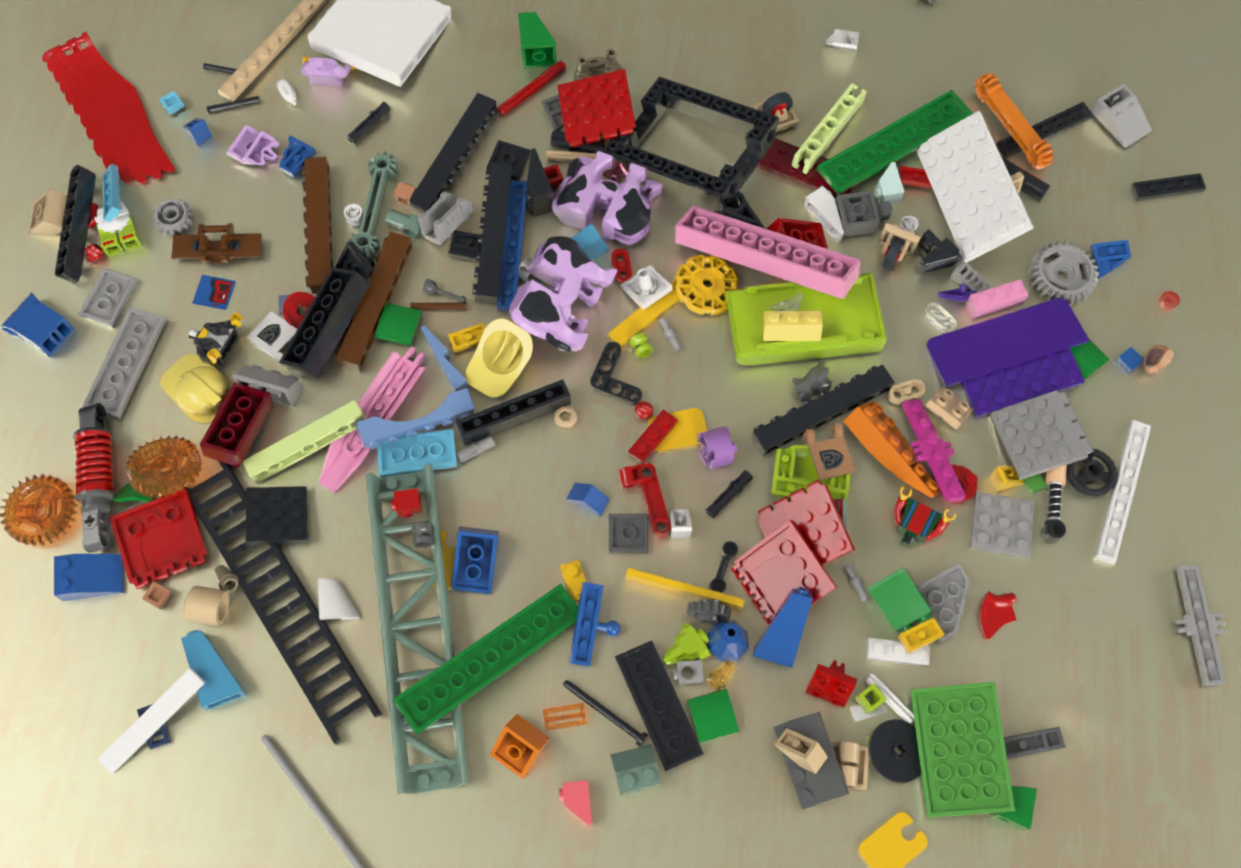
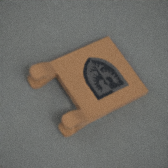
(830, 456)

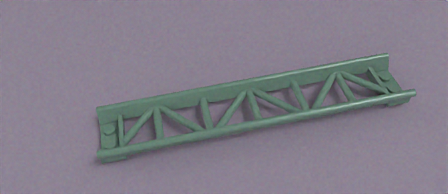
(446, 772)

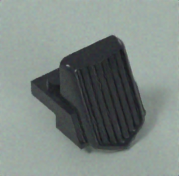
(938, 253)

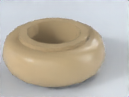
(565, 424)

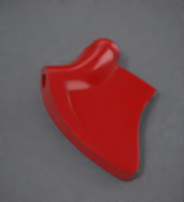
(995, 612)

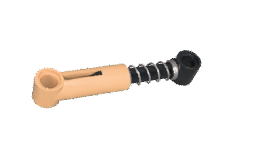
(1054, 480)

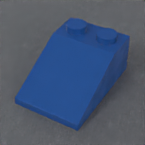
(474, 560)
(88, 575)

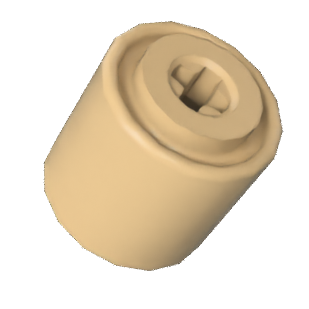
(206, 605)

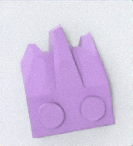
(253, 147)

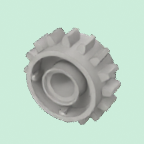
(173, 226)

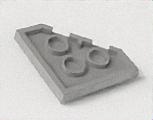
(947, 598)

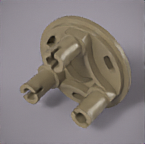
(596, 65)

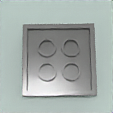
(1002, 525)

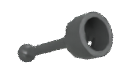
(430, 287)

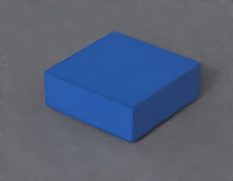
(1130, 359)

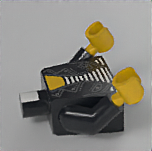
(216, 339)

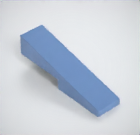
(442, 356)

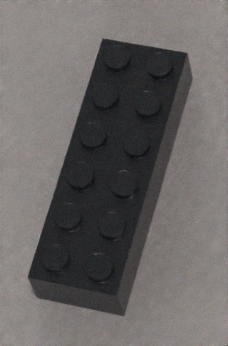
(324, 323)

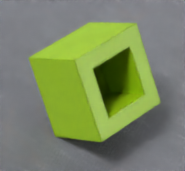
(874, 694)

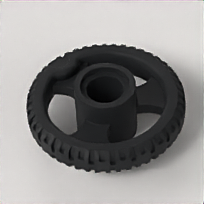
(1079, 482)

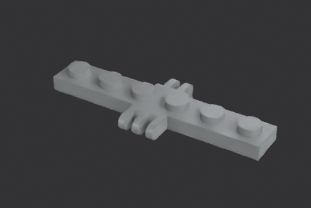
(1201, 625)

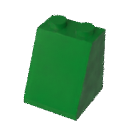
(537, 44)
(901, 600)

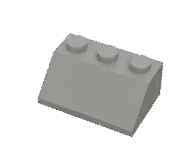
(281, 387)

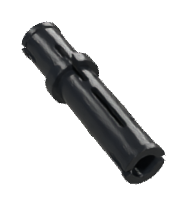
(373, 118)
(735, 487)

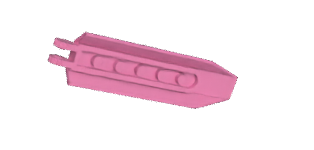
(379, 400)

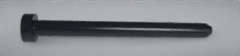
(640, 738)

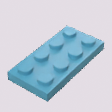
(414, 452)

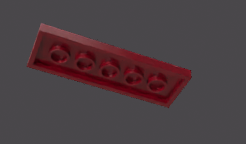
(779, 162)

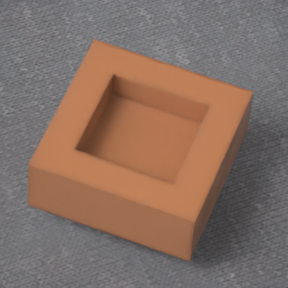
(157, 595)

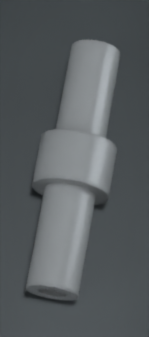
(670, 334)
(856, 582)

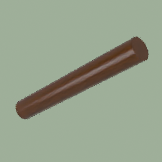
(439, 306)

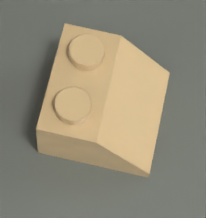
(47, 214)

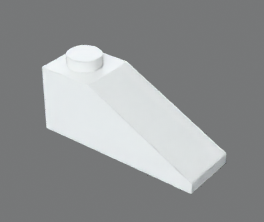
(824, 209)

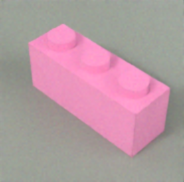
(996, 299)

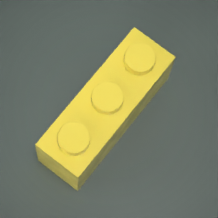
(792, 325)

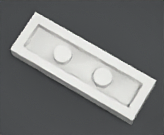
(895, 652)

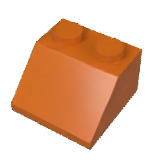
(519, 746)

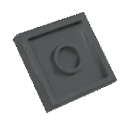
(628, 533)

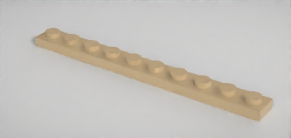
(270, 48)

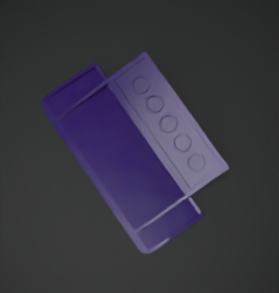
(1011, 356)

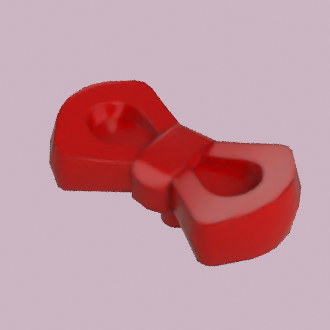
(92, 223)

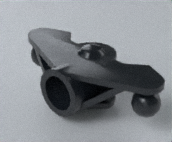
(740, 211)

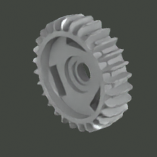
(1068, 262)

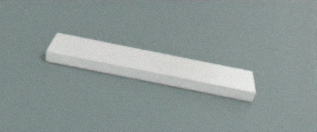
(151, 721)

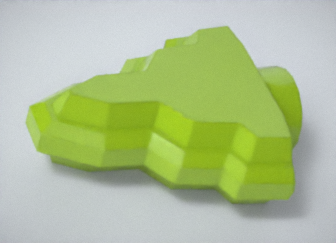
(688, 646)

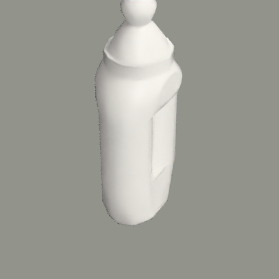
(287, 91)

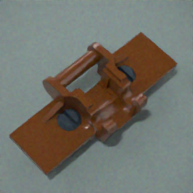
(217, 251)

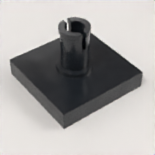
(354, 260)

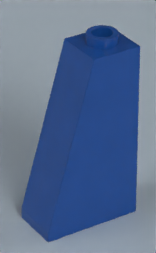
(784, 632)

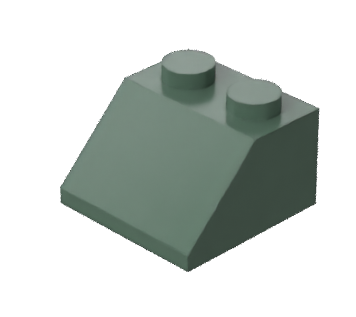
(636, 770)

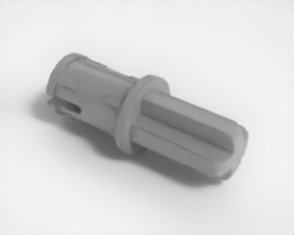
(476, 449)

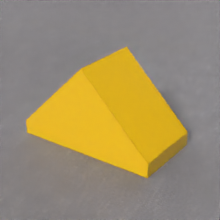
(1005, 478)

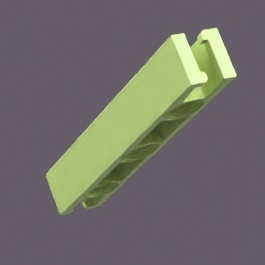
(828, 128)
(304, 442)

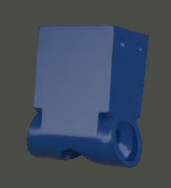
(38, 325)

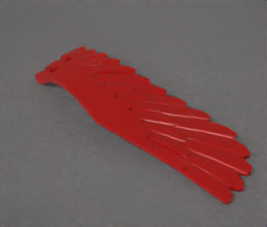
(108, 110)

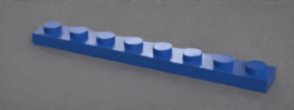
(512, 245)

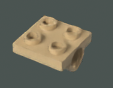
(949, 407)
(853, 763)

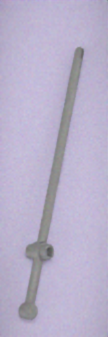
(313, 804)

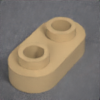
(905, 391)

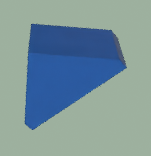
(197, 131)
(588, 497)

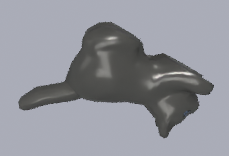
(814, 380)

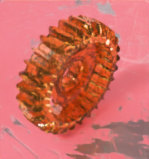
(146, 465)
(47, 525)

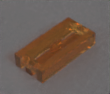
(563, 717)

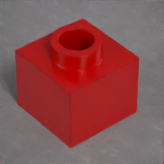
(554, 176)

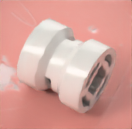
(353, 215)
(909, 223)

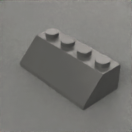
(828, 781)

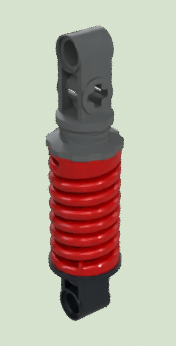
(94, 476)

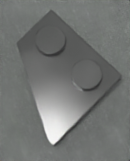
(553, 111)

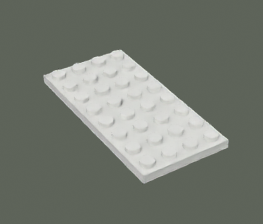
(974, 187)

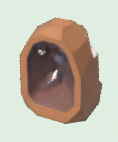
(1157, 358)

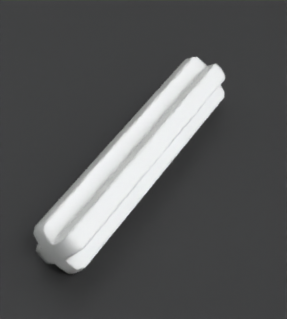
(892, 700)

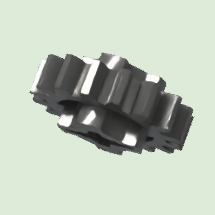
(708, 611)

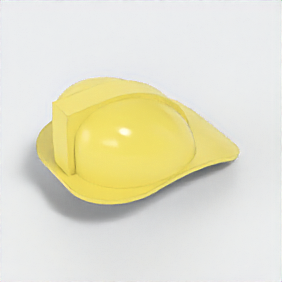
(499, 358)
(196, 387)

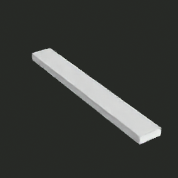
(1123, 492)

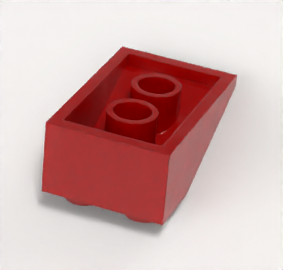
(802, 230)

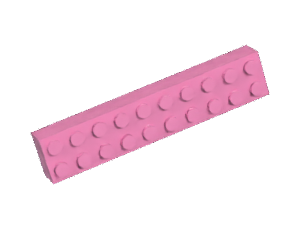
(768, 251)

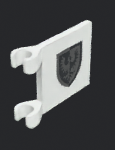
(272, 335)

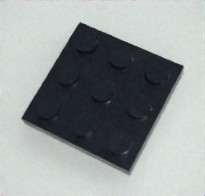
(276, 515)

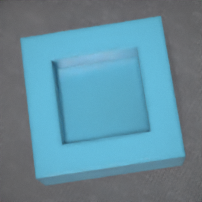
(171, 102)

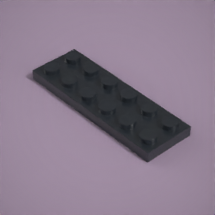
(659, 706)

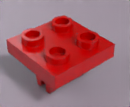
(831, 684)

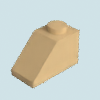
(802, 750)

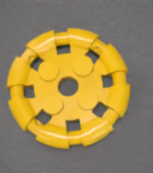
(703, 294)

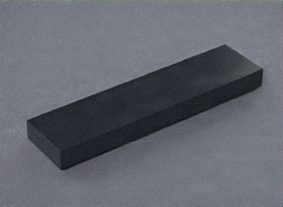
(1168, 187)

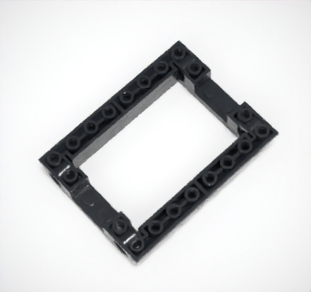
(665, 94)

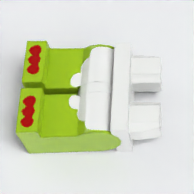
(117, 232)

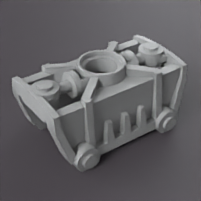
(444, 217)

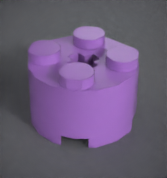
(717, 447)

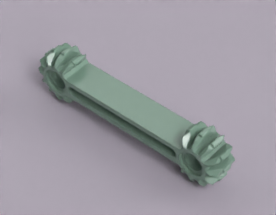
(374, 202)

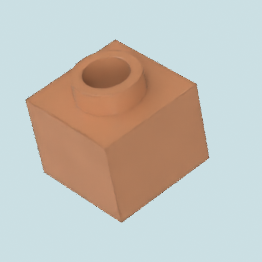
(403, 193)

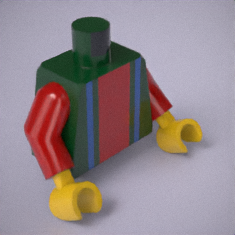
(917, 520)

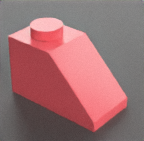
(577, 800)

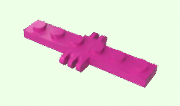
(933, 450)

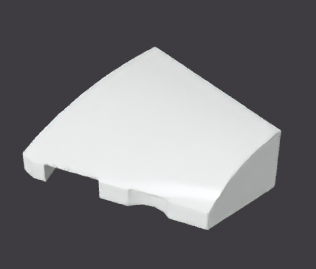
(334, 601)

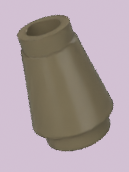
(225, 578)

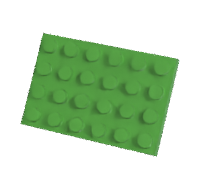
(962, 750)

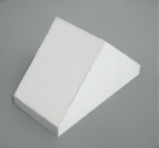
(680, 524)

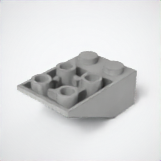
(1122, 115)

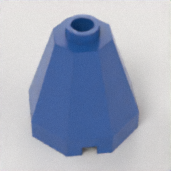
(728, 641)

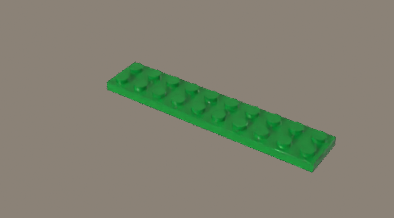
(892, 142)
(487, 659)

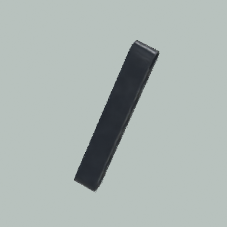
(75, 224)

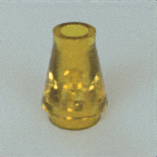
(720, 677)

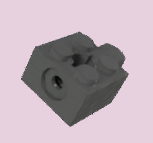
(861, 206)

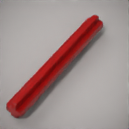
(532, 87)

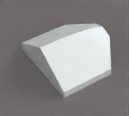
(843, 40)

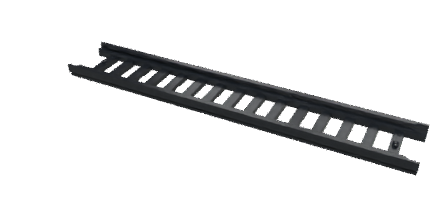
(267, 621)

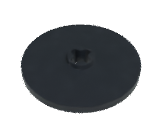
(886, 760)

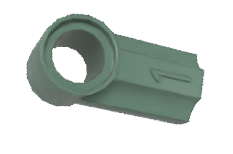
(404, 222)

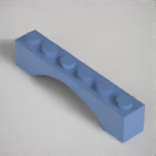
(378, 430)

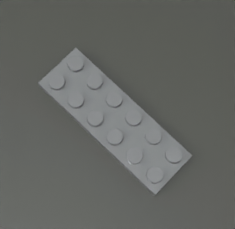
(125, 361)

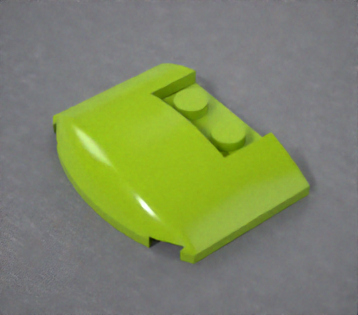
(796, 470)

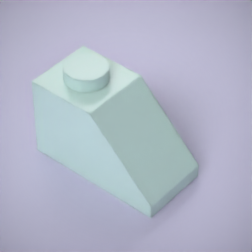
(890, 186)

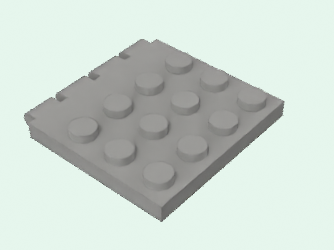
(1041, 434)

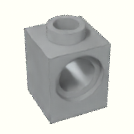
(695, 667)

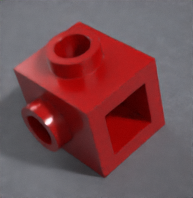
(407, 502)

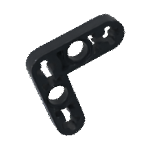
(608, 382)

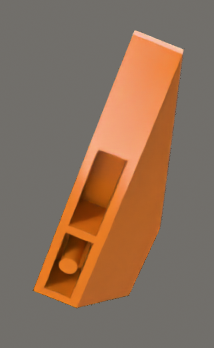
(889, 446)

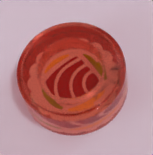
(1169, 300)

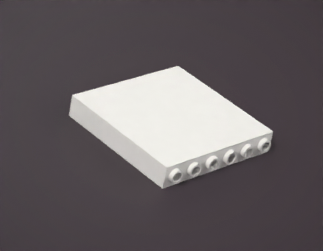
(380, 35)

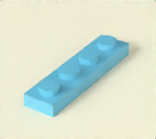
(111, 193)

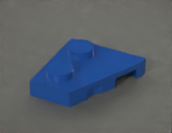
(295, 156)
(1109, 255)

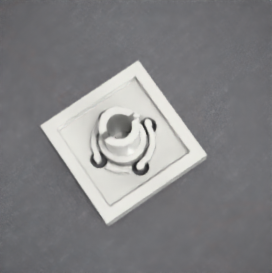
(647, 282)

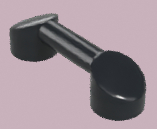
(727, 552)

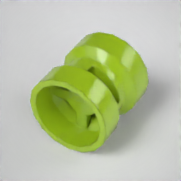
(641, 345)

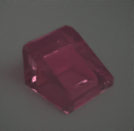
(616, 173)

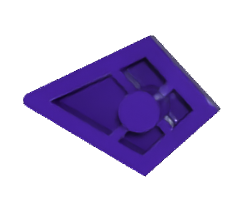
(960, 294)

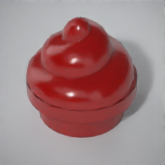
(94, 252)
(644, 410)

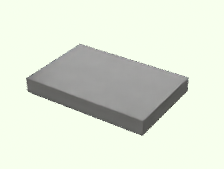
(108, 297)

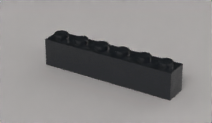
(513, 412)

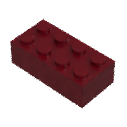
(236, 424)

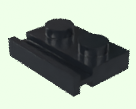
(464, 245)

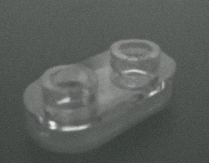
(939, 318)

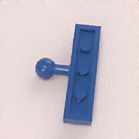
(587, 624)

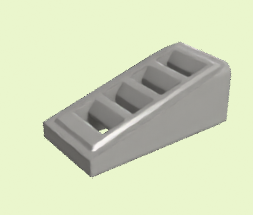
(974, 276)

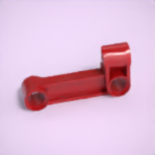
(632, 477)

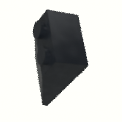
(539, 192)

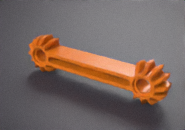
(1037, 150)

